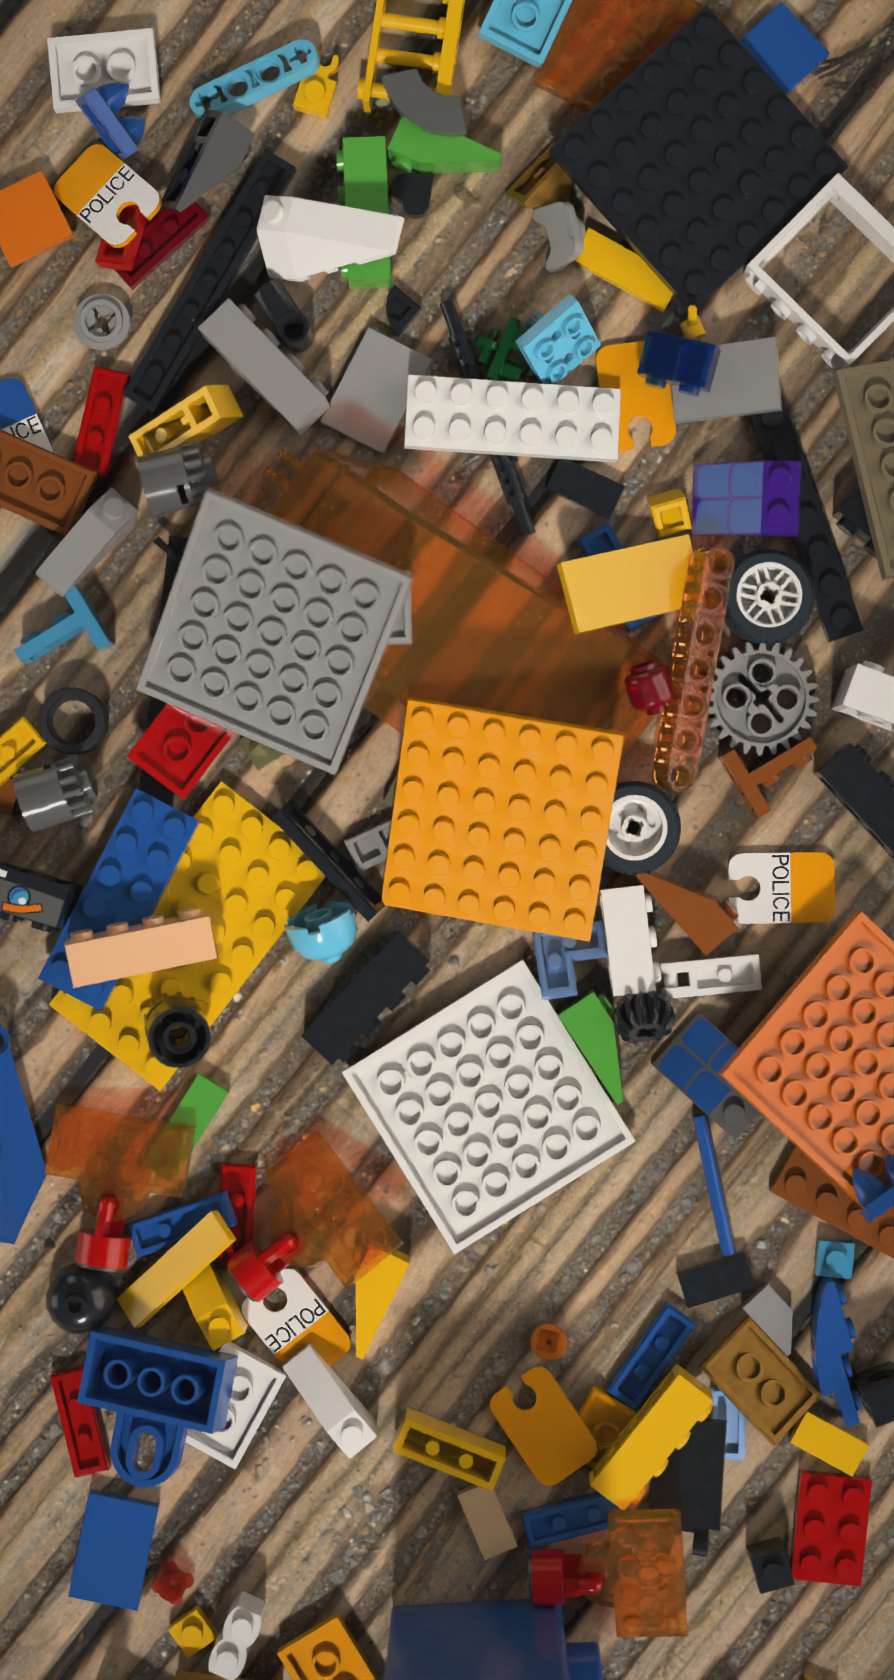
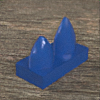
(100, 108)
(872, 1192)

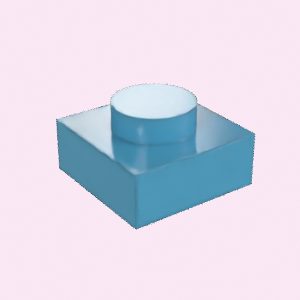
(834, 1258)

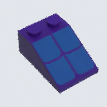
(747, 499)

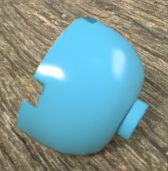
(323, 932)

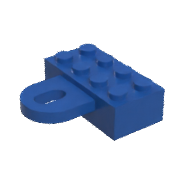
(157, 1391)

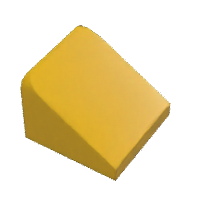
(669, 512)

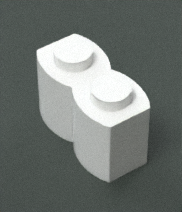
(237, 1636)

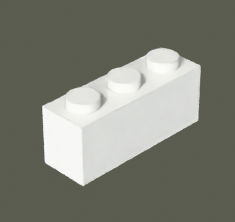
(629, 939)

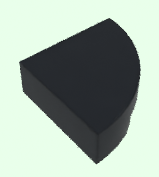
(400, 310)

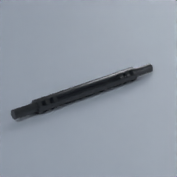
(503, 464)

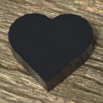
(413, 192)

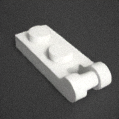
(712, 976)

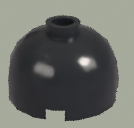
(81, 1299)

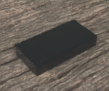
(585, 488)
(715, 1279)

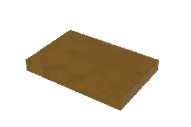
(760, 1380)

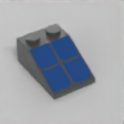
(693, 1067)

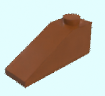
(695, 911)

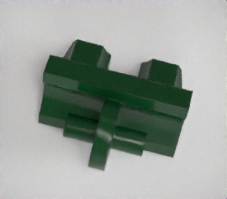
(501, 367)

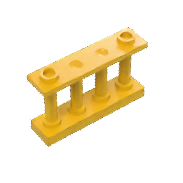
(440, 63)

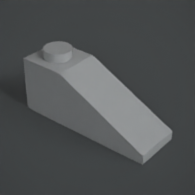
(88, 542)

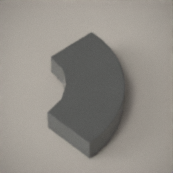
(424, 107)

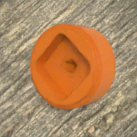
(549, 1342)

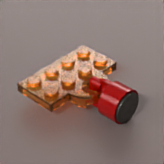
(117, 1167)
(320, 1220)
(632, 1571)

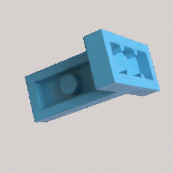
(65, 628)

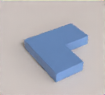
(556, 959)

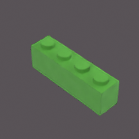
(366, 189)

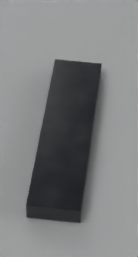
(329, 860)

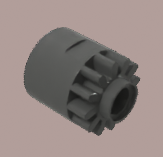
(176, 478)
(55, 793)

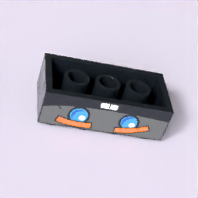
(36, 897)

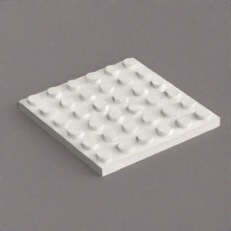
(488, 1106)

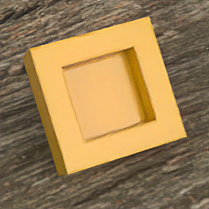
(193, 1631)

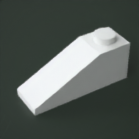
(331, 1401)

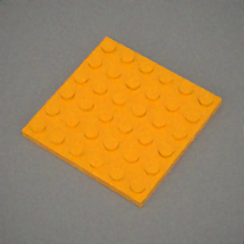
(501, 818)

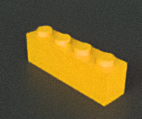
(651, 1437)

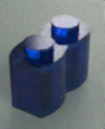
(678, 362)

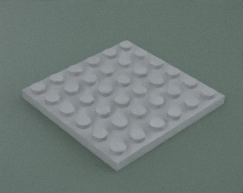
(273, 631)

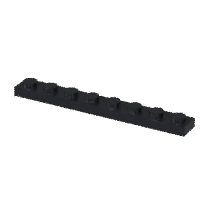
(207, 284)
(814, 544)

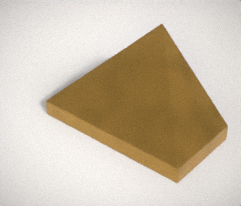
(541, 184)

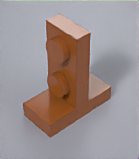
(766, 773)

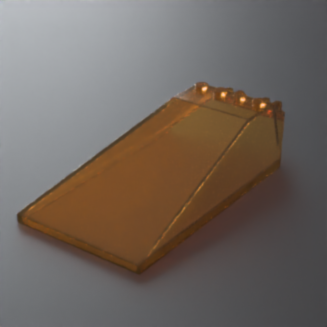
(482, 617)

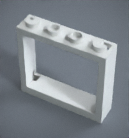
(870, 223)

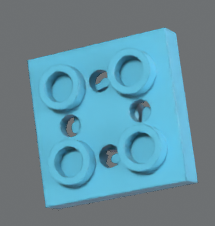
(557, 341)

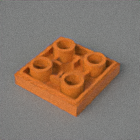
(30, 219)

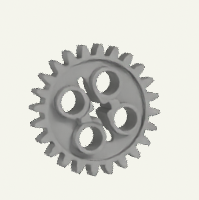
(783, 676)

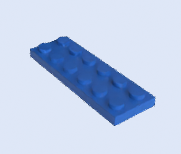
(124, 883)

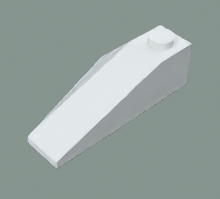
(315, 236)

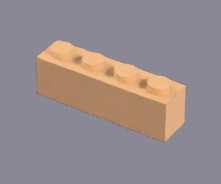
(139, 947)

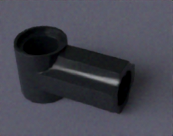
(284, 315)

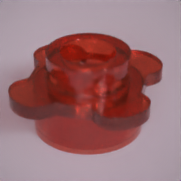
(171, 1593)

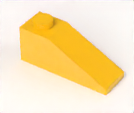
(189, 421)
(374, 1296)
(214, 1307)

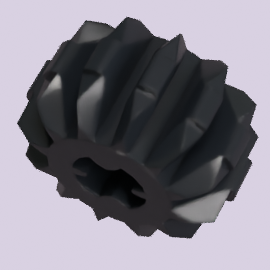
(644, 1017)

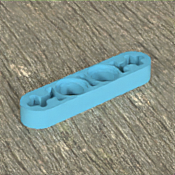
(252, 75)

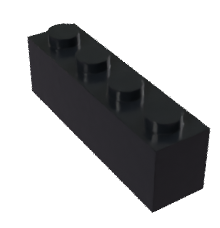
(862, 792)
(366, 998)

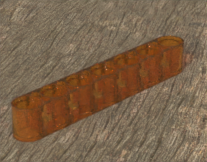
(705, 656)

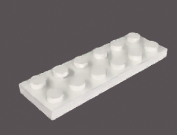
(512, 418)

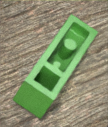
(435, 154)
(594, 1033)

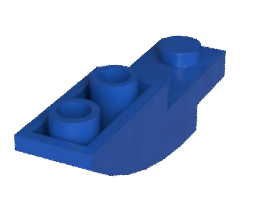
(829, 1338)

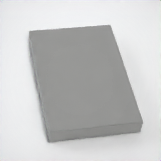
(742, 384)
(374, 391)

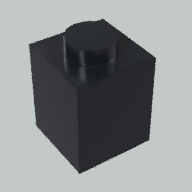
(770, 1565)

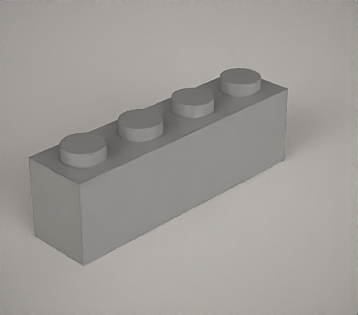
(264, 366)

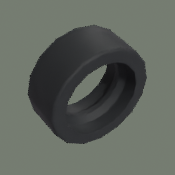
(48, 732)

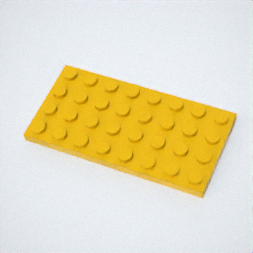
(249, 885)

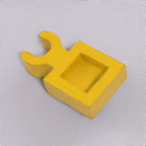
(318, 91)

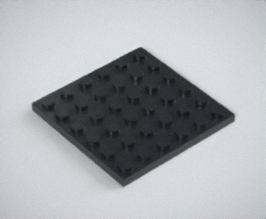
(697, 158)

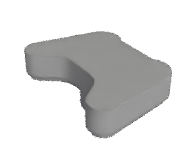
(564, 234)

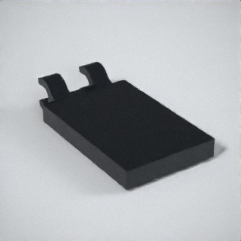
(695, 1482)

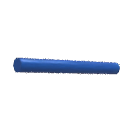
(714, 1184)

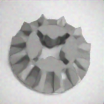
(86, 319)

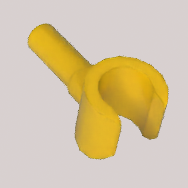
(692, 326)

